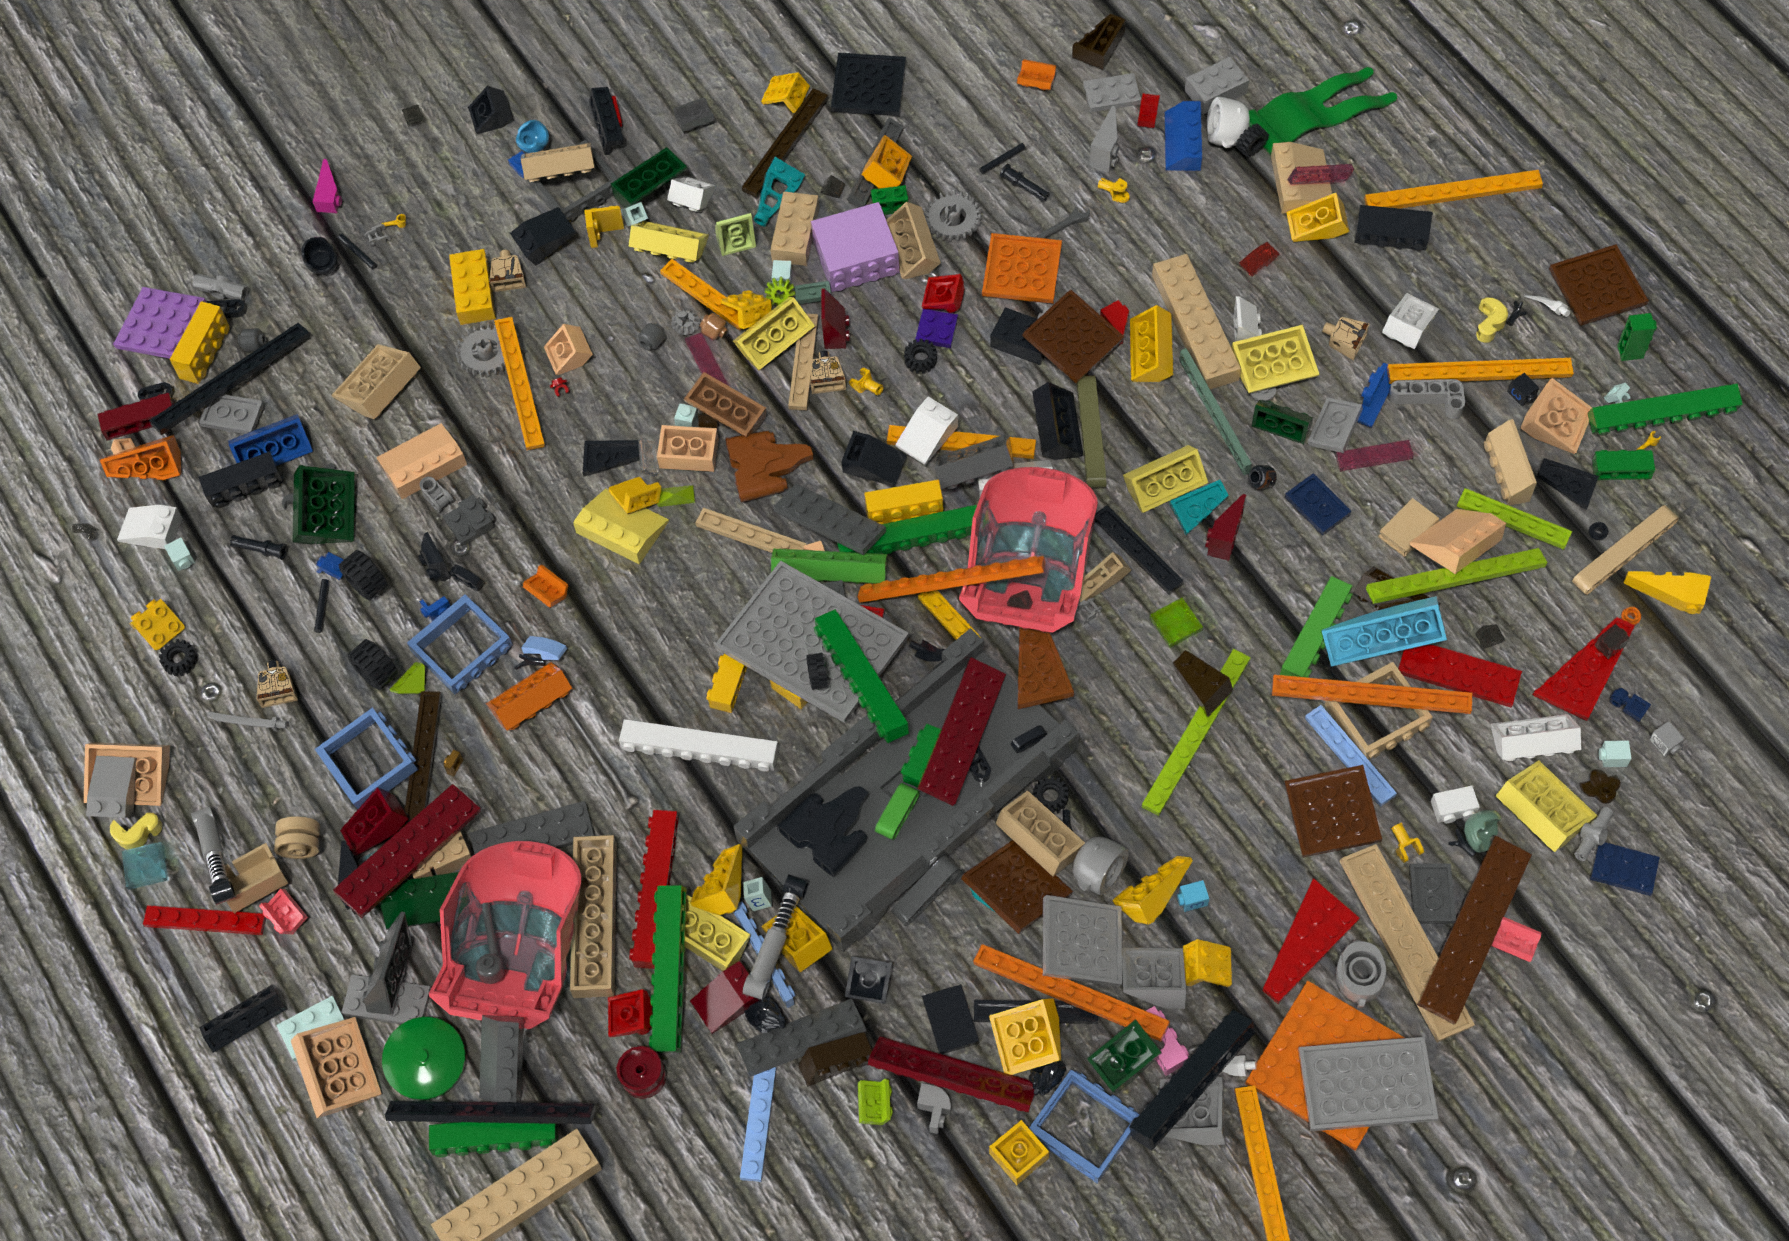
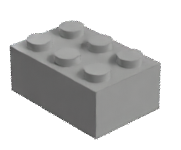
(1218, 80)

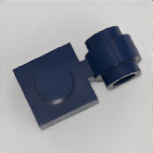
(1634, 707)

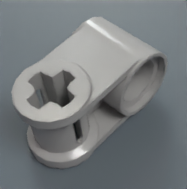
(437, 495)

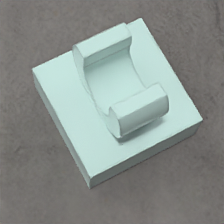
(1617, 393)

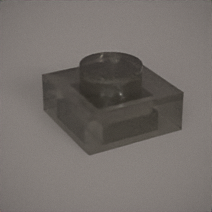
(413, 115)

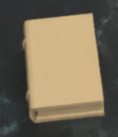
(1406, 526)

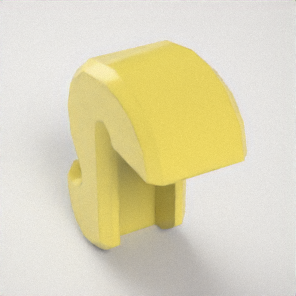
(1496, 319)
(138, 833)

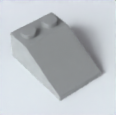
(1104, 145)
(112, 787)

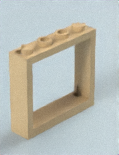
(1391, 740)

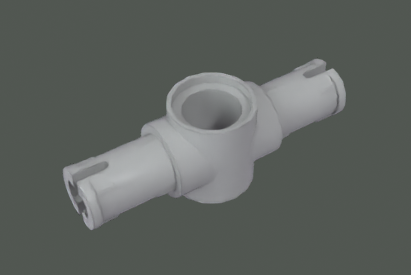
(1594, 834)

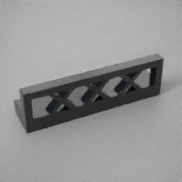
(605, 118)
(242, 1018)

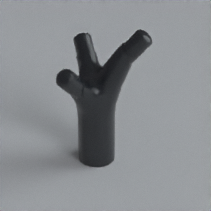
(1516, 313)
(529, 661)
(1066, 818)
(1462, 843)

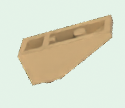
(1103, 576)

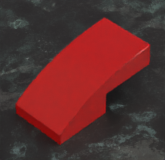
(1148, 110)

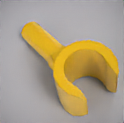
(400, 221)
(1650, 441)

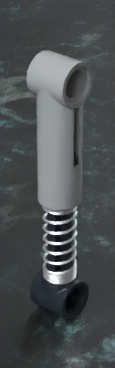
(205, 822)
(758, 981)

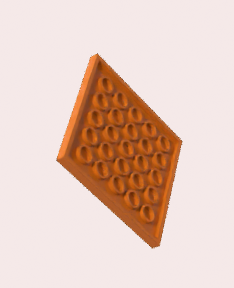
(1312, 1021)

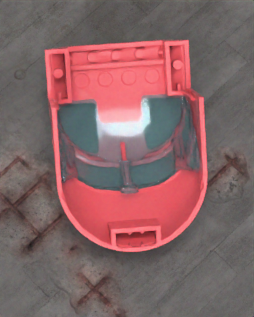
(1026, 516)
(532, 909)

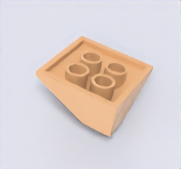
(1557, 417)

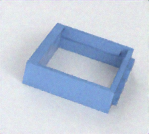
(444, 622)
(386, 782)
(1061, 1150)

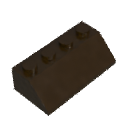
(1376, 575)

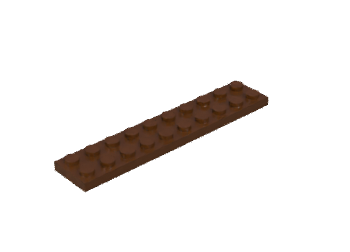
(1474, 930)

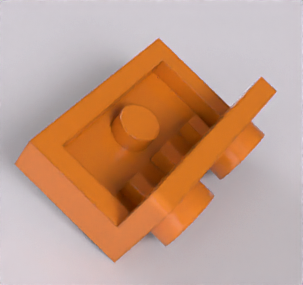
(1036, 74)
(546, 586)

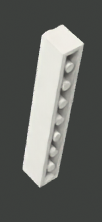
(699, 745)

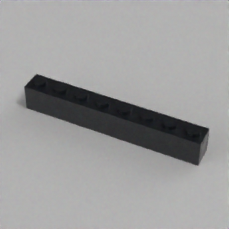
(1192, 1080)

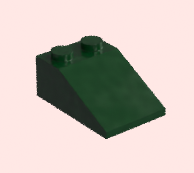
(1124, 1057)

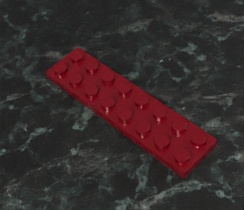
(961, 731)
(407, 851)
(952, 1074)

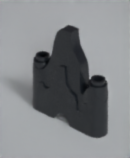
(825, 828)

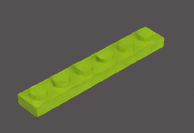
(1516, 518)

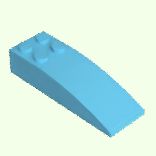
(1385, 631)

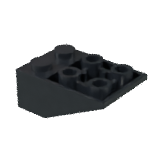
(872, 459)

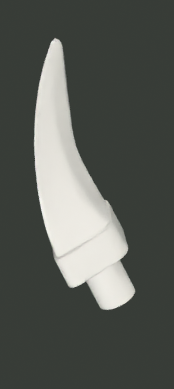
(1556, 306)
(1239, 1066)

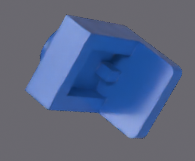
(330, 565)
(434, 609)

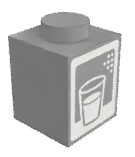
(1667, 739)

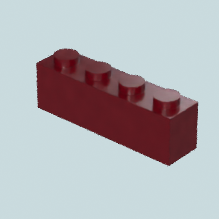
(132, 417)

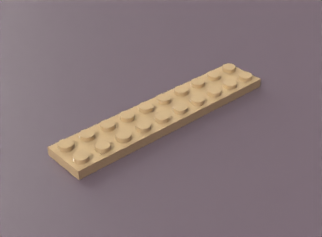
(1399, 931)

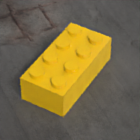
(472, 286)
(200, 342)
(904, 502)

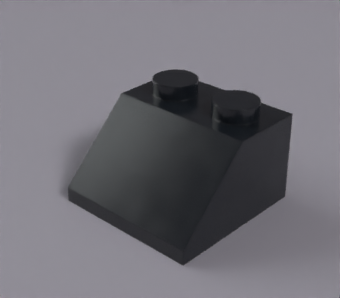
(489, 110)

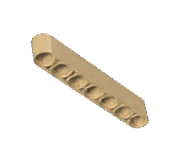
(1625, 549)

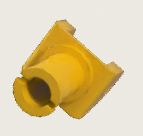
(1116, 189)
(866, 382)
(1404, 840)

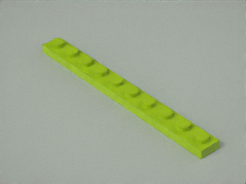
(1444, 578)
(1191, 741)

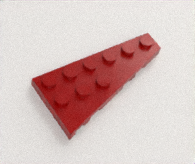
(1582, 678)
(1314, 932)

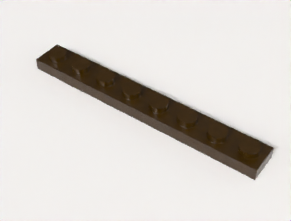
(786, 140)
(423, 753)

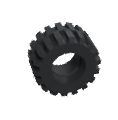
(363, 575)
(372, 664)

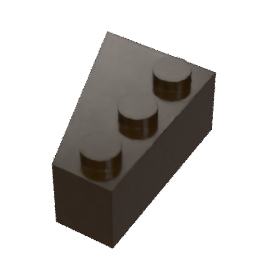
(1100, 42)
(834, 1058)

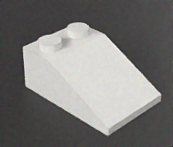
(1410, 321)
(927, 430)
(150, 526)

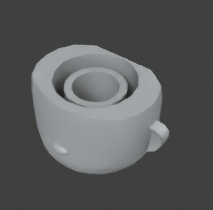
(1099, 864)
(1363, 957)

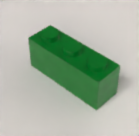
(1636, 336)
(1623, 464)
(919, 755)

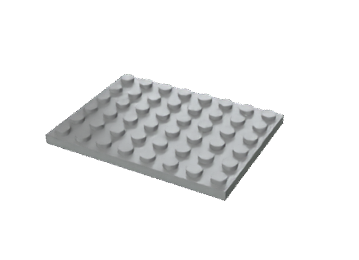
(778, 633)

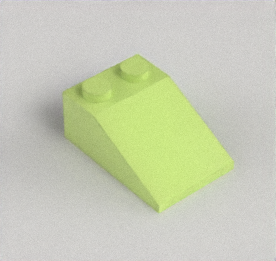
(735, 234)

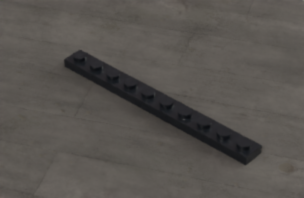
(229, 378)
(490, 1112)

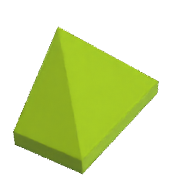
(676, 496)
(411, 681)

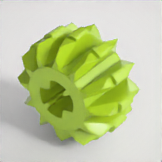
(781, 285)

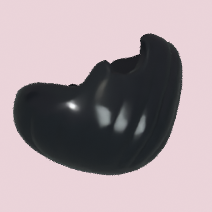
(319, 256)

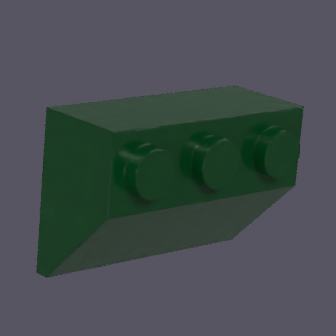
(1281, 421)

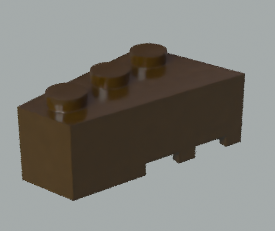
(1202, 681)

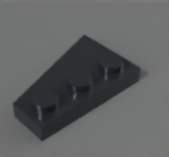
(1569, 481)

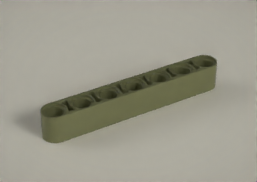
(1091, 432)

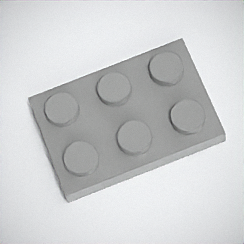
(1112, 91)
(232, 414)
(1335, 425)

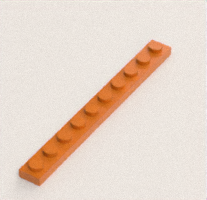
(951, 579)
(1372, 694)
(1070, 992)

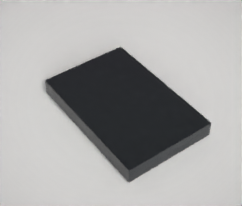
(950, 1019)

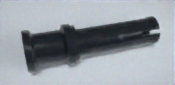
(1018, 179)
(267, 547)

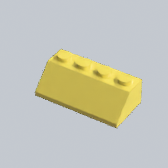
(667, 240)
(774, 333)
(1166, 478)
(713, 937)

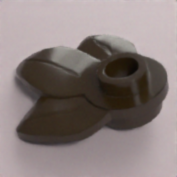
(1601, 786)

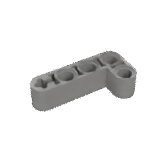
(1403, 393)

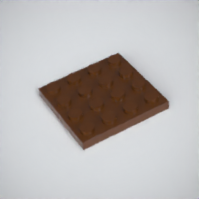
(1598, 284)
(1073, 336)
(1333, 811)
(1014, 885)

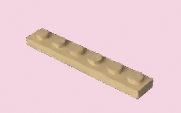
(802, 368)
(745, 532)

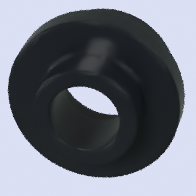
(1598, 526)

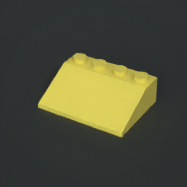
(1275, 359)
(620, 532)
(1545, 805)

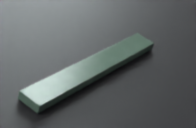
(1215, 412)

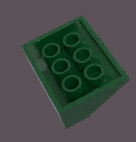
(323, 505)

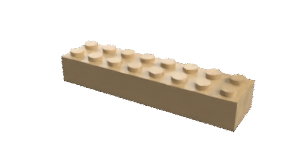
(1196, 321)
(594, 922)
(520, 1192)

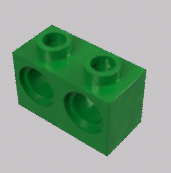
(890, 198)

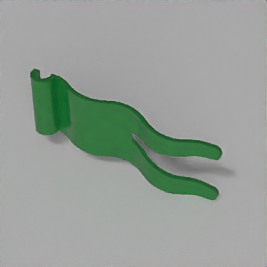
(1298, 112)

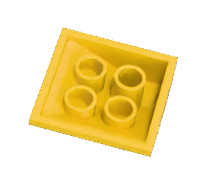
(1027, 1036)

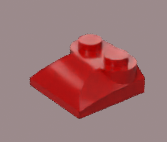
(944, 293)
(629, 1013)

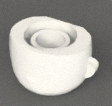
(1226, 121)

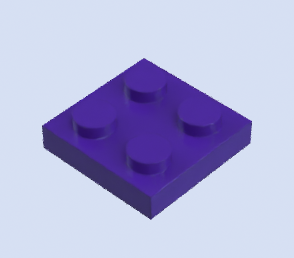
(937, 327)

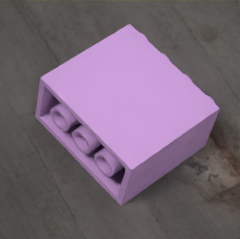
(855, 247)

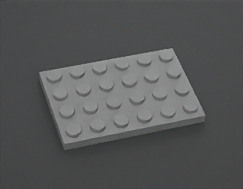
(1367, 1084)

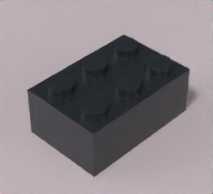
(1009, 339)

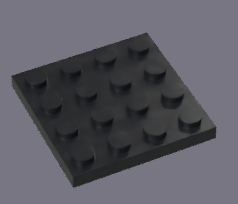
(868, 84)

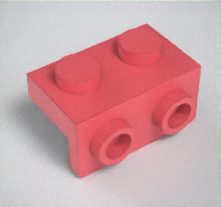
(283, 913)
(1516, 939)

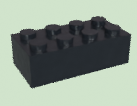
(241, 480)

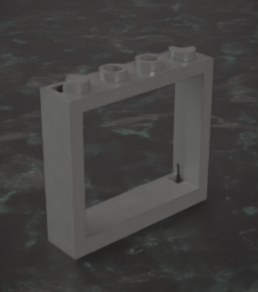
(587, 202)

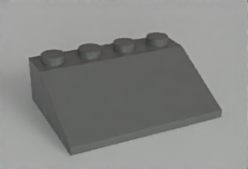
(974, 462)
(389, 968)

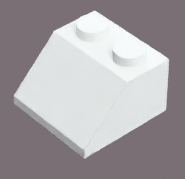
(690, 193)
(1245, 320)

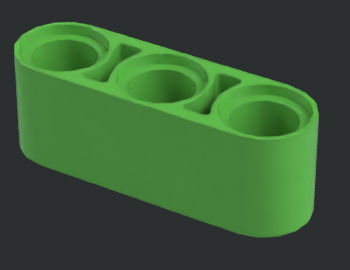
(897, 811)

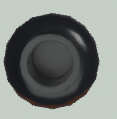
(1262, 477)

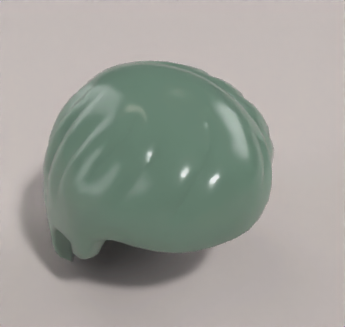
(1480, 829)

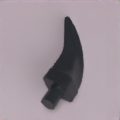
(926, 651)

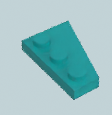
(1198, 504)

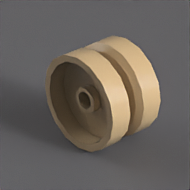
(297, 837)

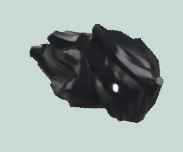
(765, 1015)
(1047, 1077)

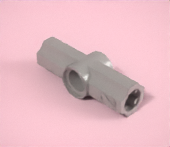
(220, 287)

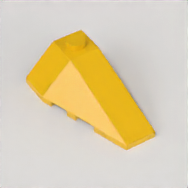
(1681, 592)
(723, 885)
(1151, 896)

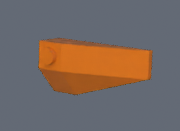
(151, 460)

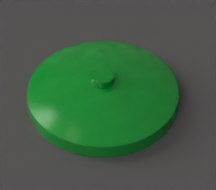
(423, 1058)

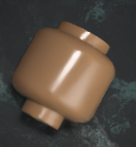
(713, 326)

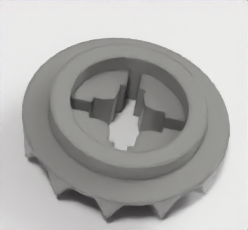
(689, 327)

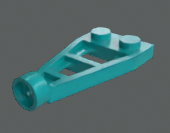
(787, 175)

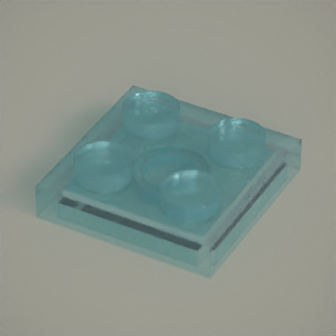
(144, 865)

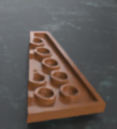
(1040, 670)

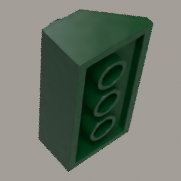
(647, 177)
(418, 899)

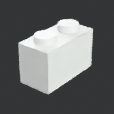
(1454, 804)

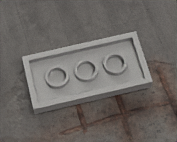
(409, 1003)

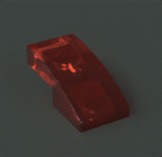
(1258, 258)

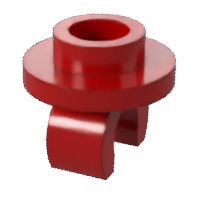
(559, 383)

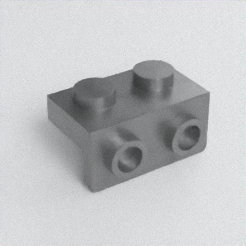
(693, 114)

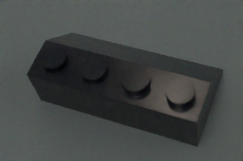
(1393, 227)
(1057, 422)

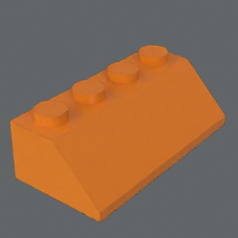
(529, 696)

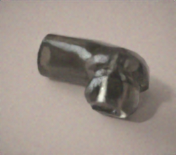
(85, 528)

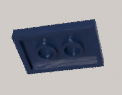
(1318, 504)
(1625, 868)

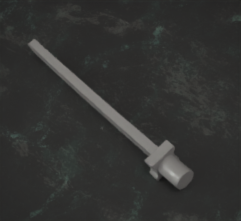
(274, 723)

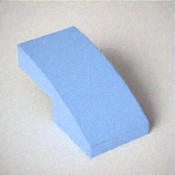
(546, 647)

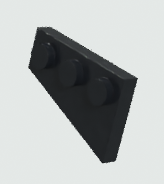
(608, 454)

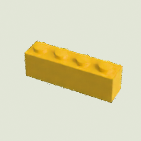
(726, 684)

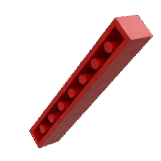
(657, 873)

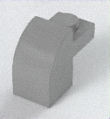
(936, 1101)

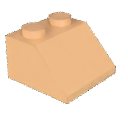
(567, 349)

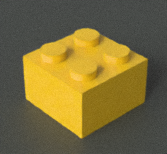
(1019, 1152)

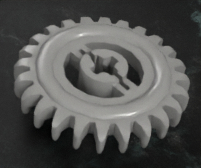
(953, 207)
(484, 350)

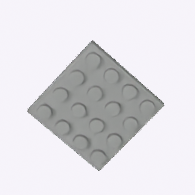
(1082, 941)

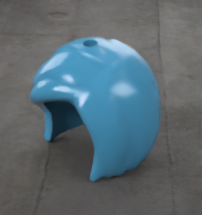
(532, 136)

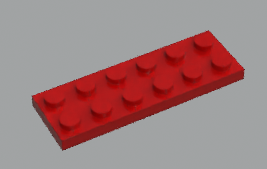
(1461, 673)

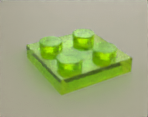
(1176, 622)

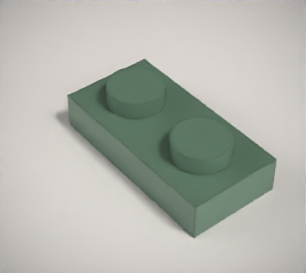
(810, 292)

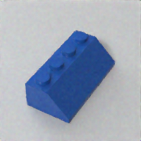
(1183, 137)
(283, 439)

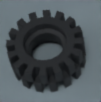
(1252, 140)
(920, 347)
(182, 666)
(817, 671)
(1056, 785)

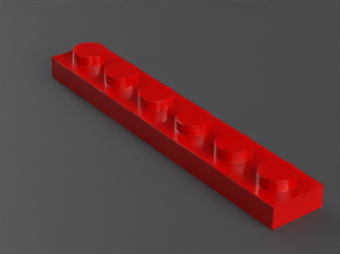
(204, 920)

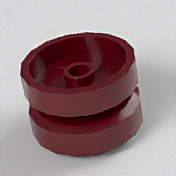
(641, 1072)

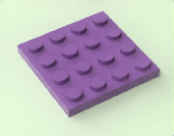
(157, 322)

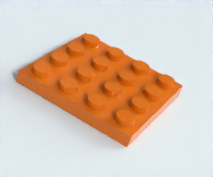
(1022, 268)

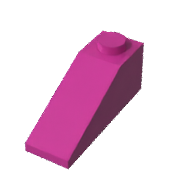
(326, 194)

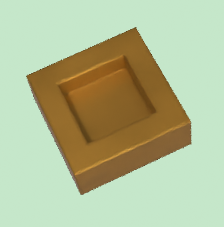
(453, 762)

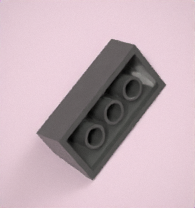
(501, 1058)

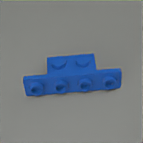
(1374, 396)

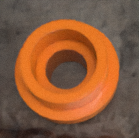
(1631, 611)

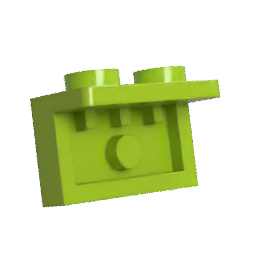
(874, 1102)

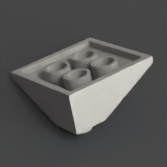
(1155, 976)
(1205, 1118)

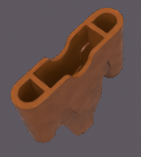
(762, 463)

